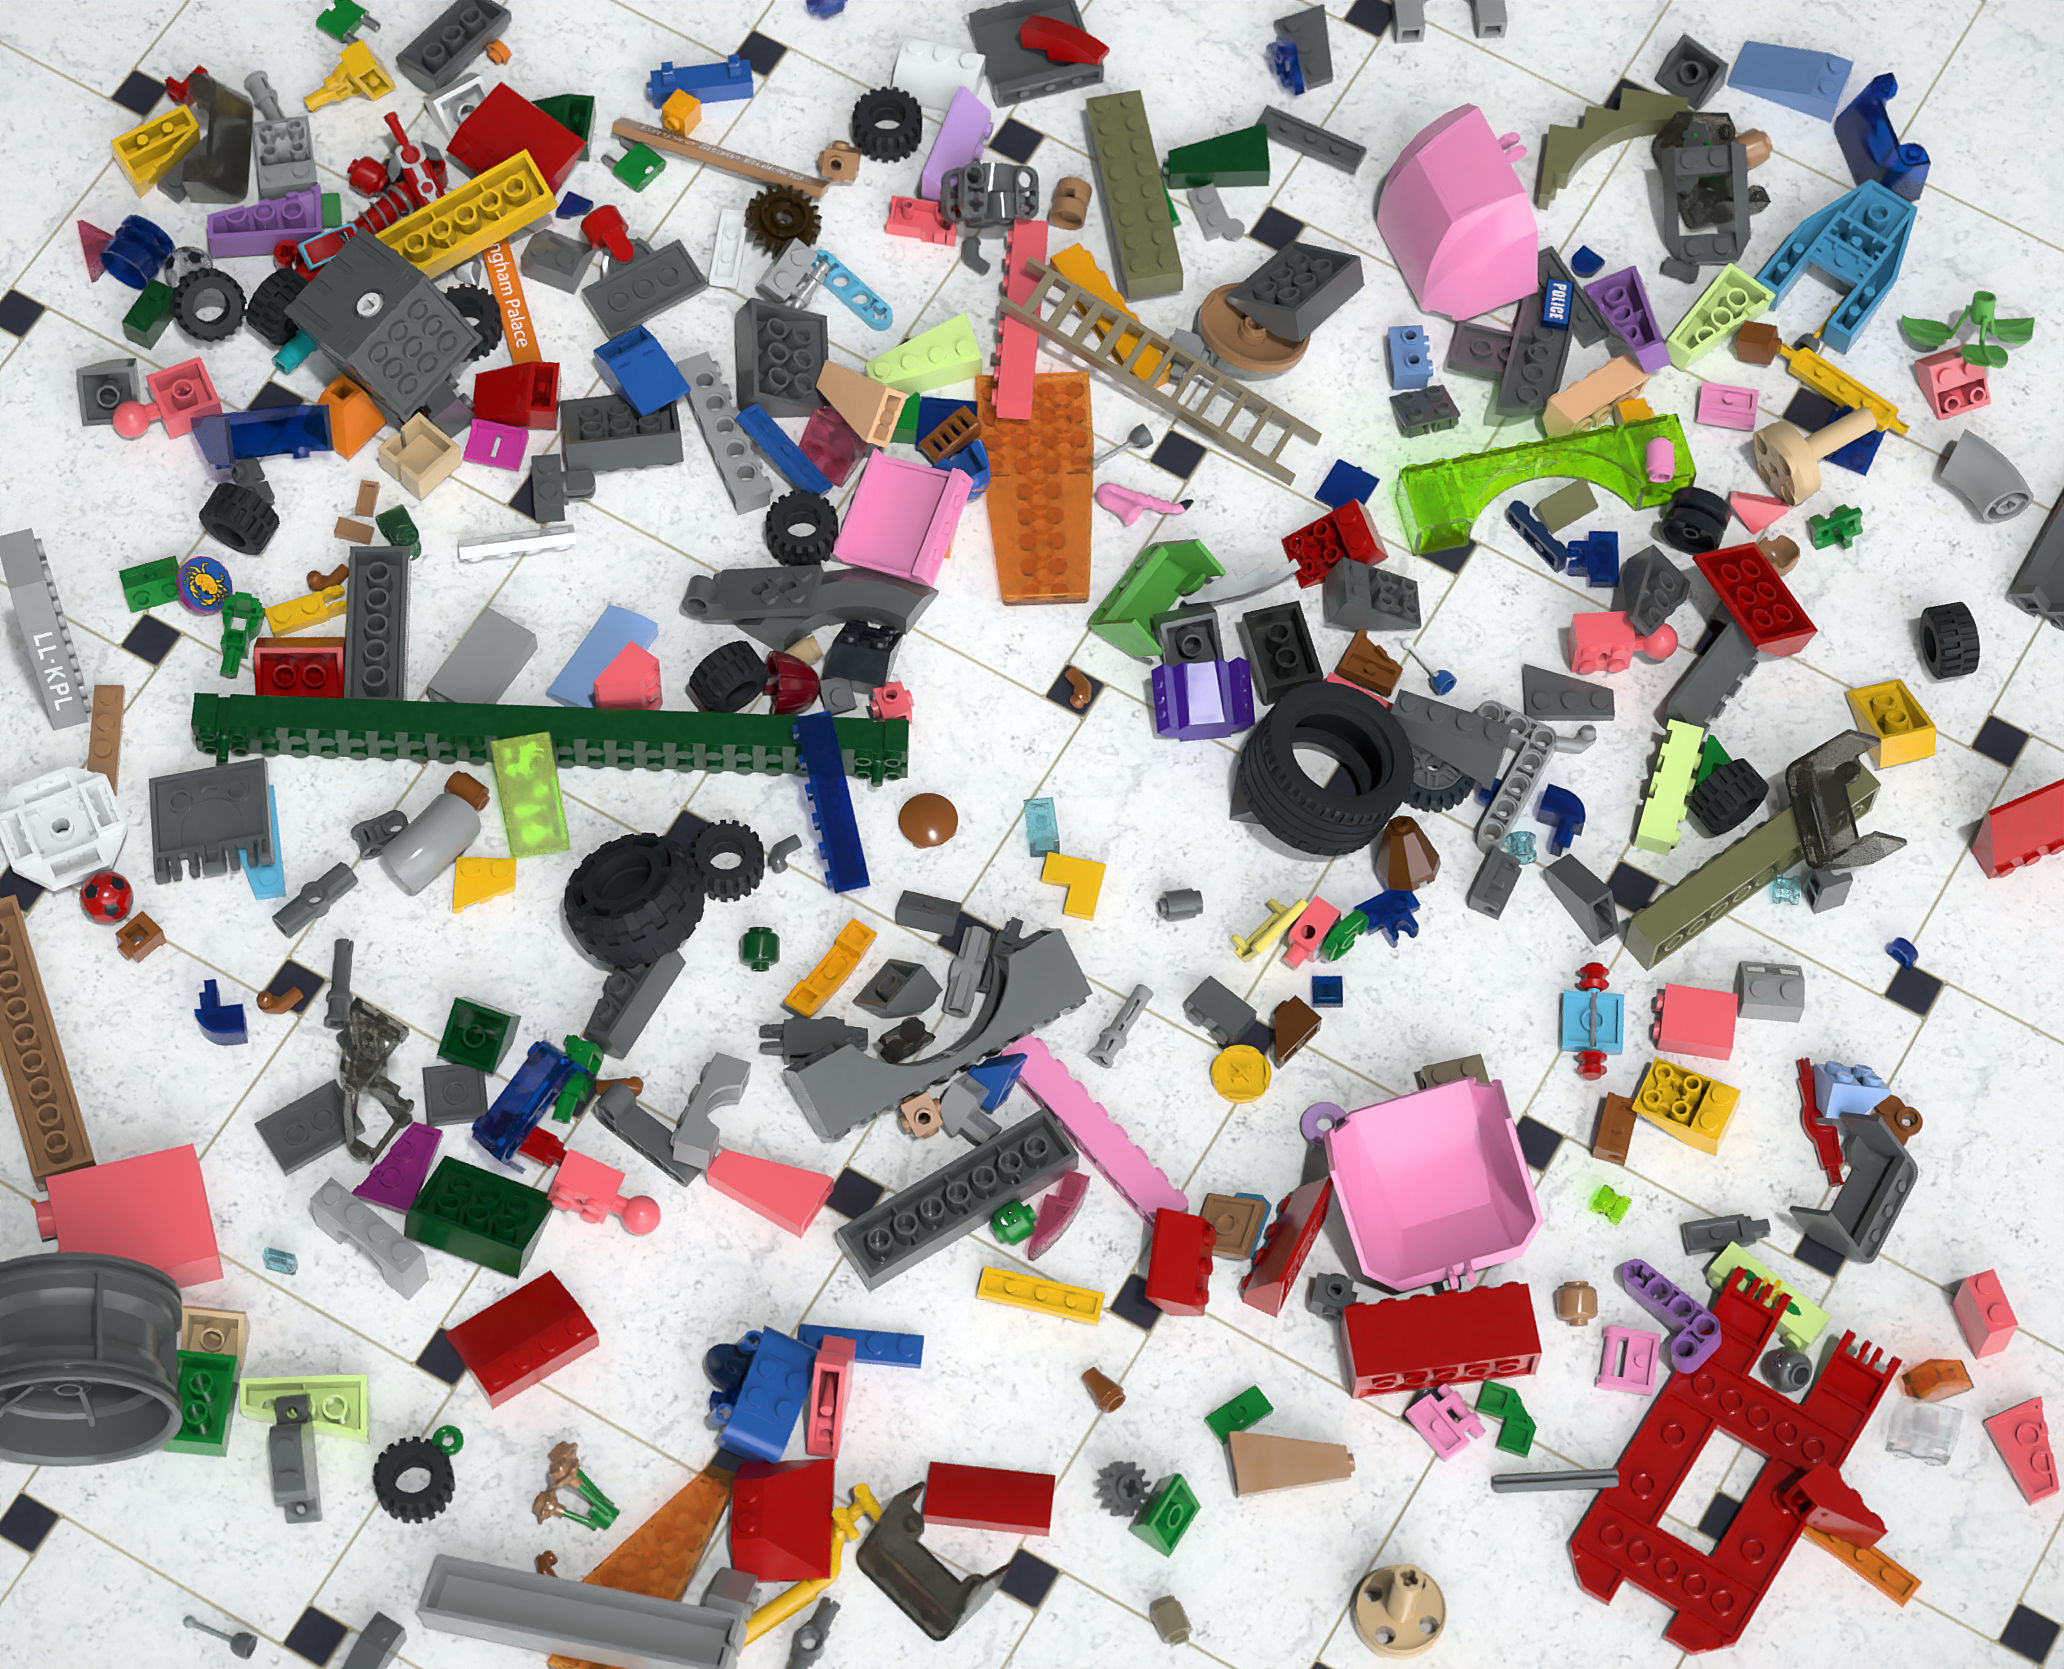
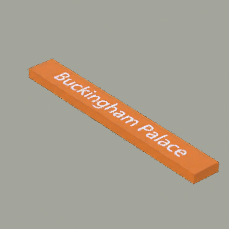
(512, 303)

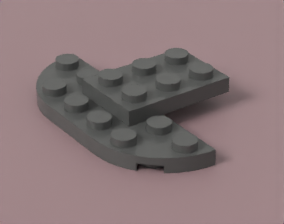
(1525, 361)

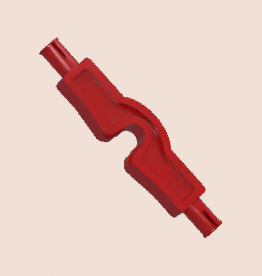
(1822, 1136)

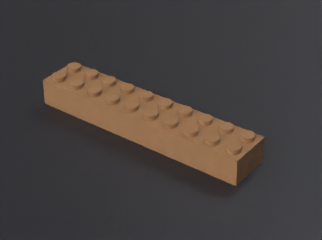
(35, 1059)

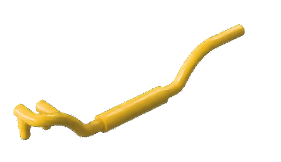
(806, 1591)

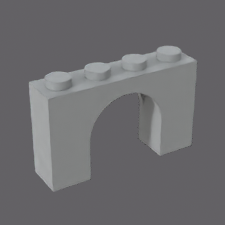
(1410, 21)
(344, 1215)

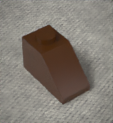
(1293, 1028)

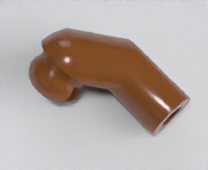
(319, 582)
(277, 1004)
(545, 1562)

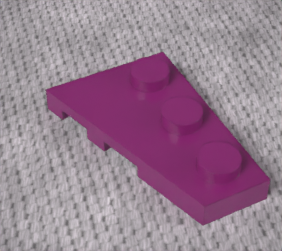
(403, 1171)

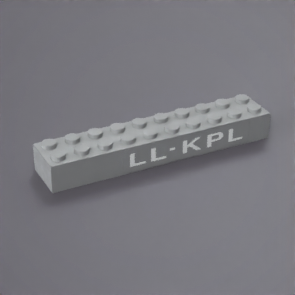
(44, 628)

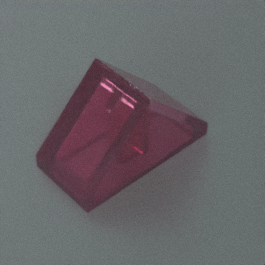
(93, 241)

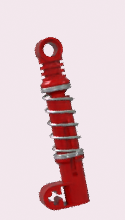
(375, 219)

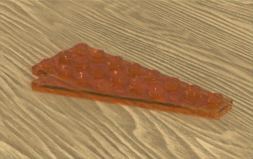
(665, 1550)

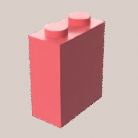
(1695, 1021)
(1984, 1314)

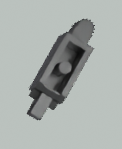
(807, 1036)

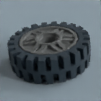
(1438, 787)

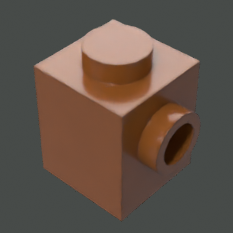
(1758, 342)

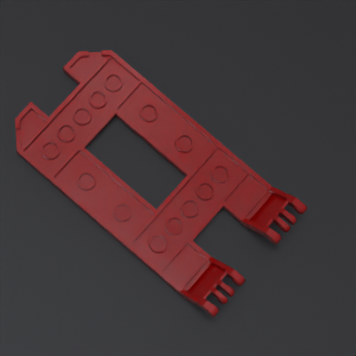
(1724, 1591)

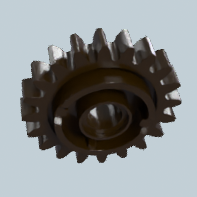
(766, 210)

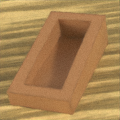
(367, 498)
(353, 531)

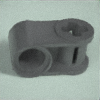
(378, 832)

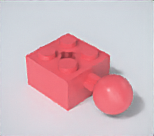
(177, 396)
(1608, 642)
(592, 1192)

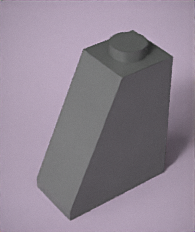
(1584, 897)

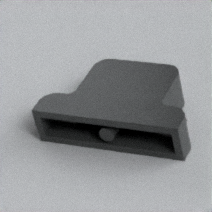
(295, 1459)

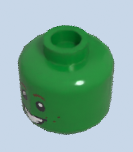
(1014, 1222)

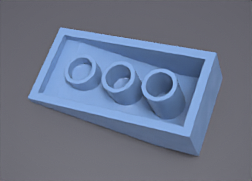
(1792, 77)

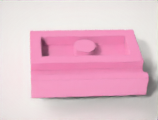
(1727, 406)

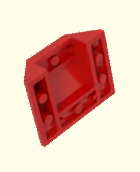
(784, 1519)

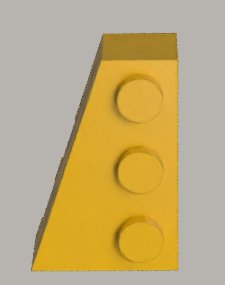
(155, 148)

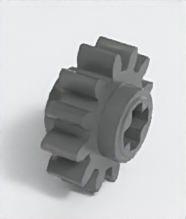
(1124, 1500)

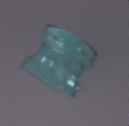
(1522, 846)
(1786, 889)

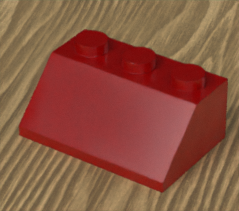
(300, 666)
(1180, 1263)

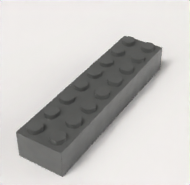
(957, 1199)

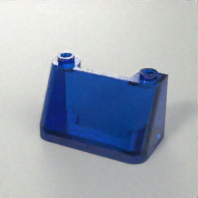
(1873, 146)

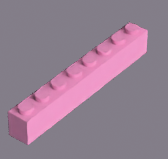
(1094, 1134)

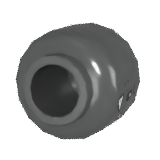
(1789, 1368)

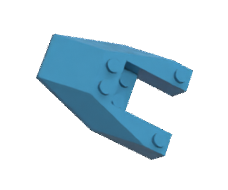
(1854, 240)

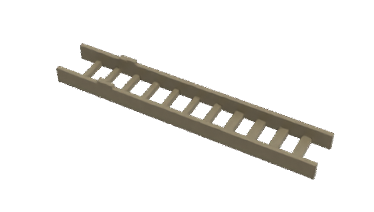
(1147, 336)

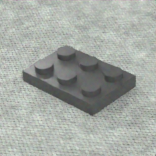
(306, 1128)

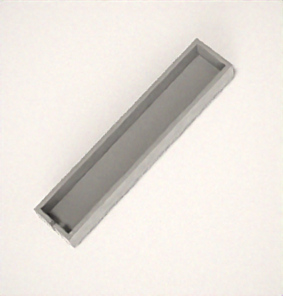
(578, 1618)

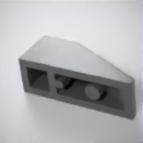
(377, 1644)

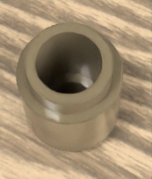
(1171, 1620)

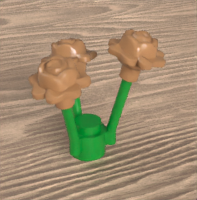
(566, 1471)

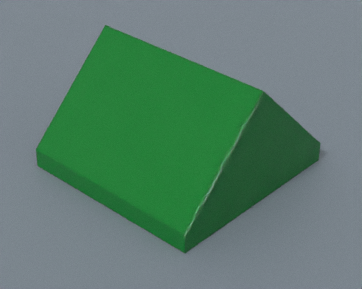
(1166, 1514)

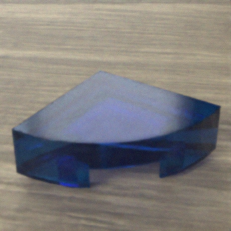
(573, 206)

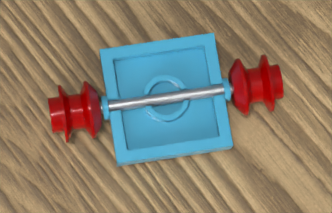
(1592, 1021)

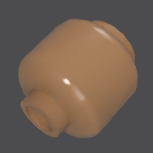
(1757, 146)
(1577, 1303)

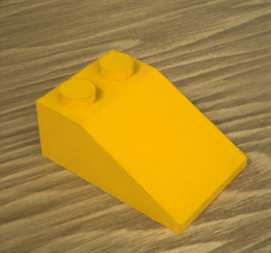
(1896, 718)

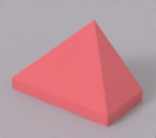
(1757, 510)

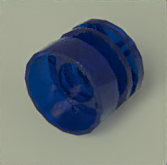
(136, 252)

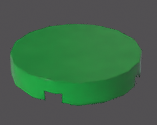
(1343, 936)

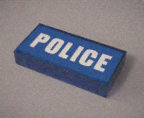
(1557, 304)

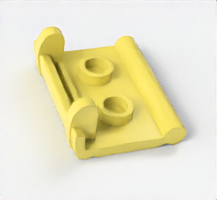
(1269, 930)

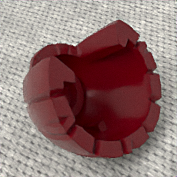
(791, 682)

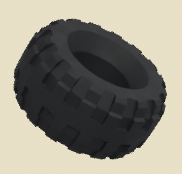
(634, 899)

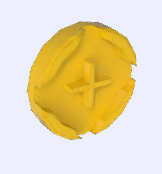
(1241, 1074)

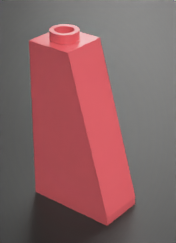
(771, 1189)

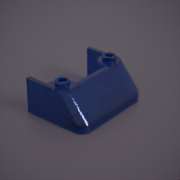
(263, 433)
(525, 1101)

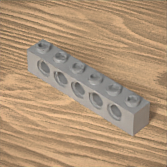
(744, 494)

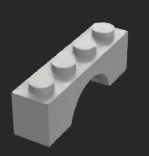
(722, 1084)

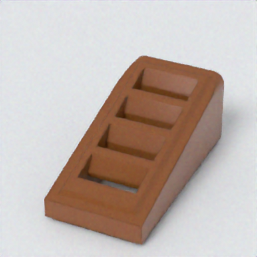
(968, 434)

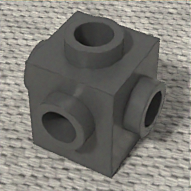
(1332, 1295)

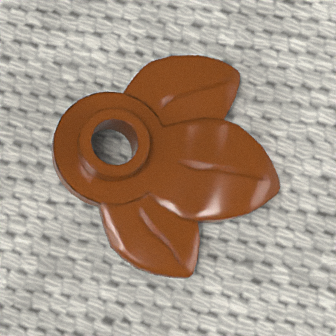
(1893, 1112)

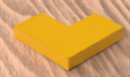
(1081, 877)

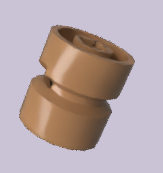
(1070, 203)

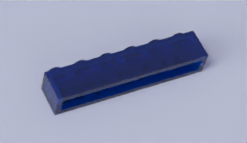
(832, 801)

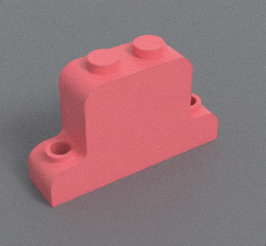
(830, 1395)

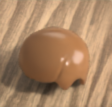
(1780, 553)

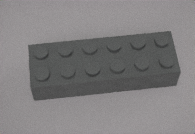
(378, 623)

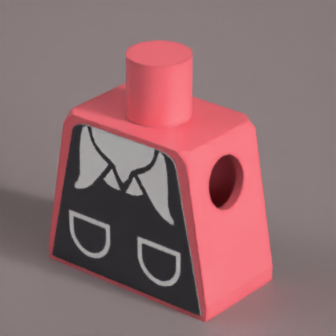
(1311, 932)

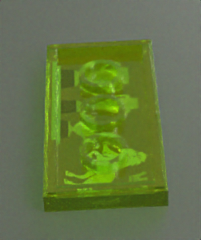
(530, 795)

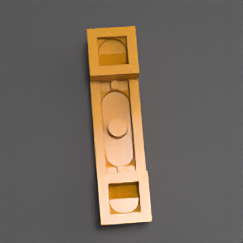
(832, 970)

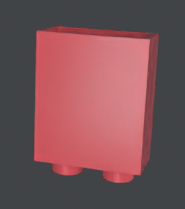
(137, 1210)

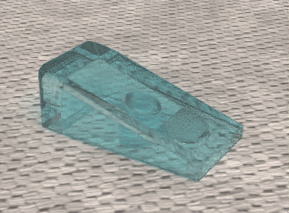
(1041, 827)

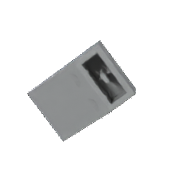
(284, 156)

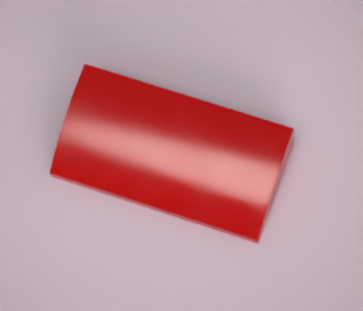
(989, 1499)

